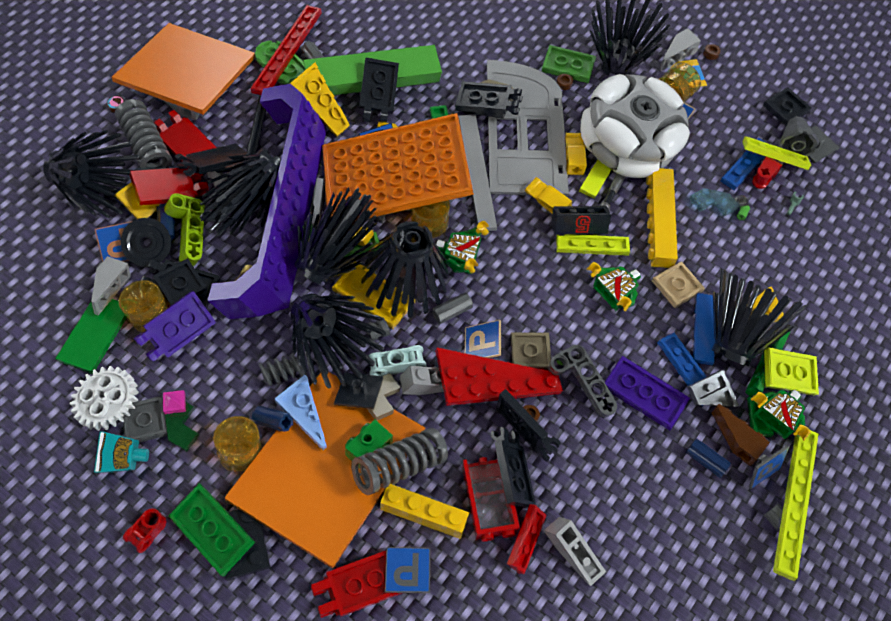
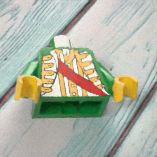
(463, 248)
(616, 285)
(782, 413)

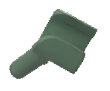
(794, 200)

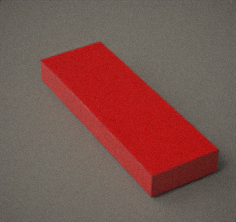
(526, 539)

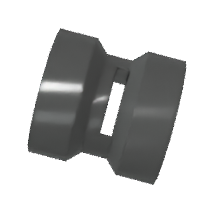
(379, 324)

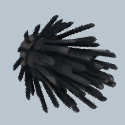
(244, 190)
(332, 241)

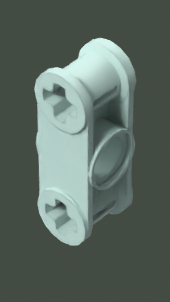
(405, 355)

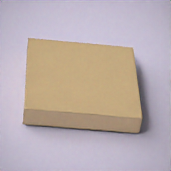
(678, 284)

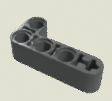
(585, 382)

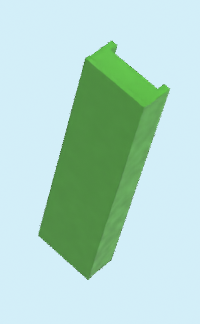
(345, 72)

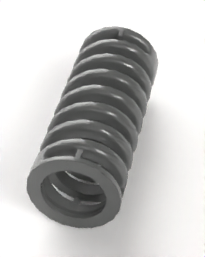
(145, 141)
(380, 457)

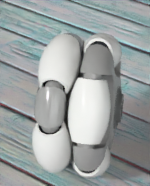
(634, 124)

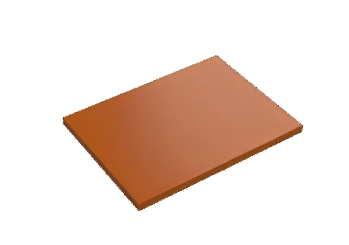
(400, 166)
(310, 490)

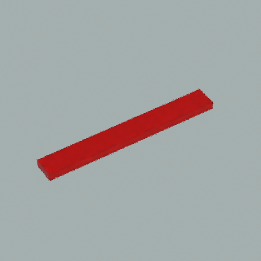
(286, 49)

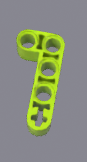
(192, 227)

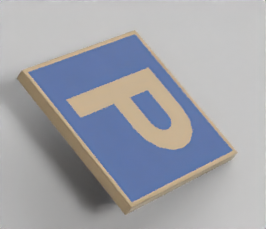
(484, 339)

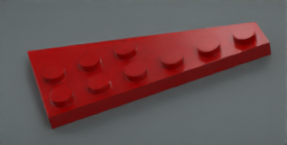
(482, 379)

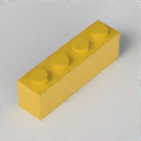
(424, 511)

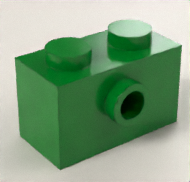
(370, 438)

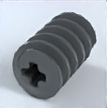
(281, 369)

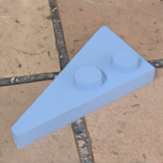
(300, 404)

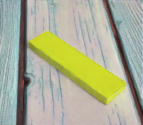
(776, 153)
(593, 244)

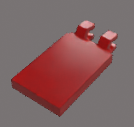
(182, 136)
(158, 185)
(354, 586)

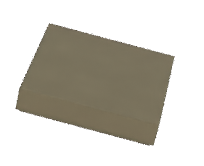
(531, 349)

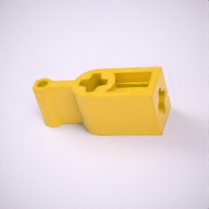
(575, 154)
(547, 195)

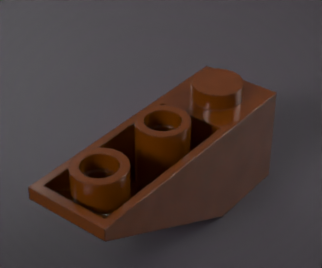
(741, 438)

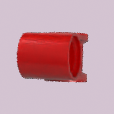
(766, 172)
(144, 530)

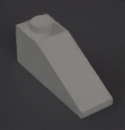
(109, 279)
(575, 549)

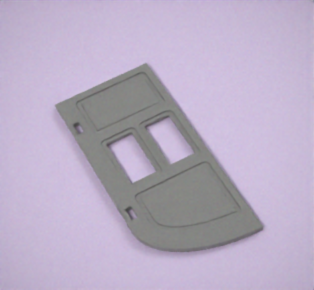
(515, 169)

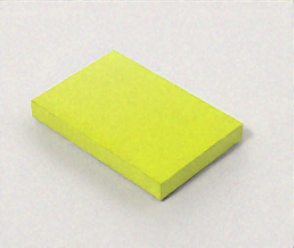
(791, 371)

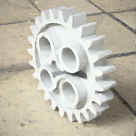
(97, 396)

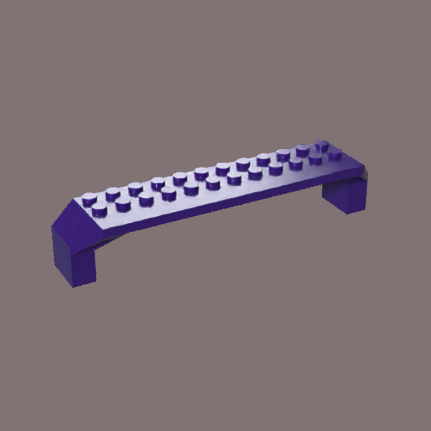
(271, 279)

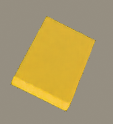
(350, 285)

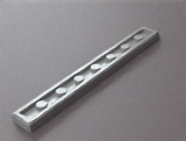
(475, 159)

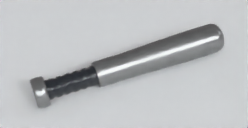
(617, 181)

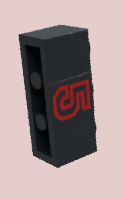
(580, 220)

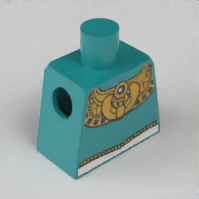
(118, 453)

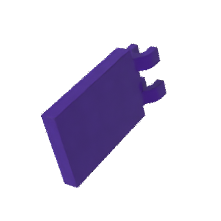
(175, 326)

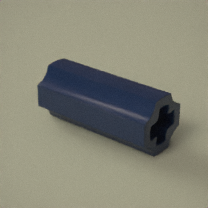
(167, 221)
(272, 418)
(708, 458)

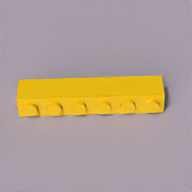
(662, 218)

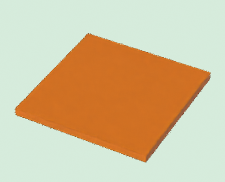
(184, 68)

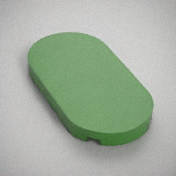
(295, 67)

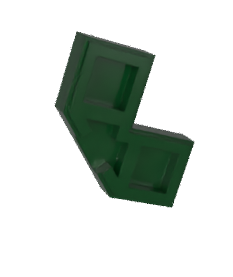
(177, 432)

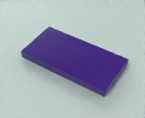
(646, 393)

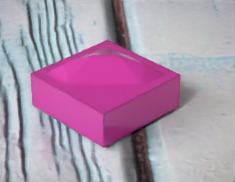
(174, 402)

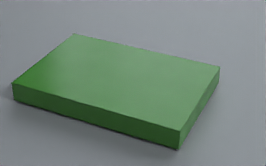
(569, 62)

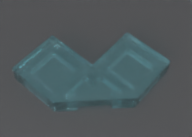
(708, 197)

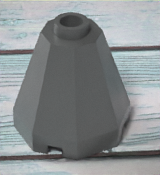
(799, 137)

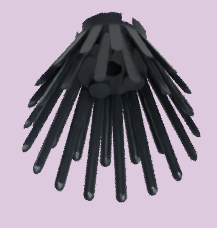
(620, 52)
(74, 171)
(410, 254)
(319, 322)
(741, 330)

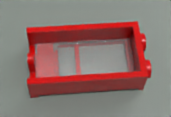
(488, 502)

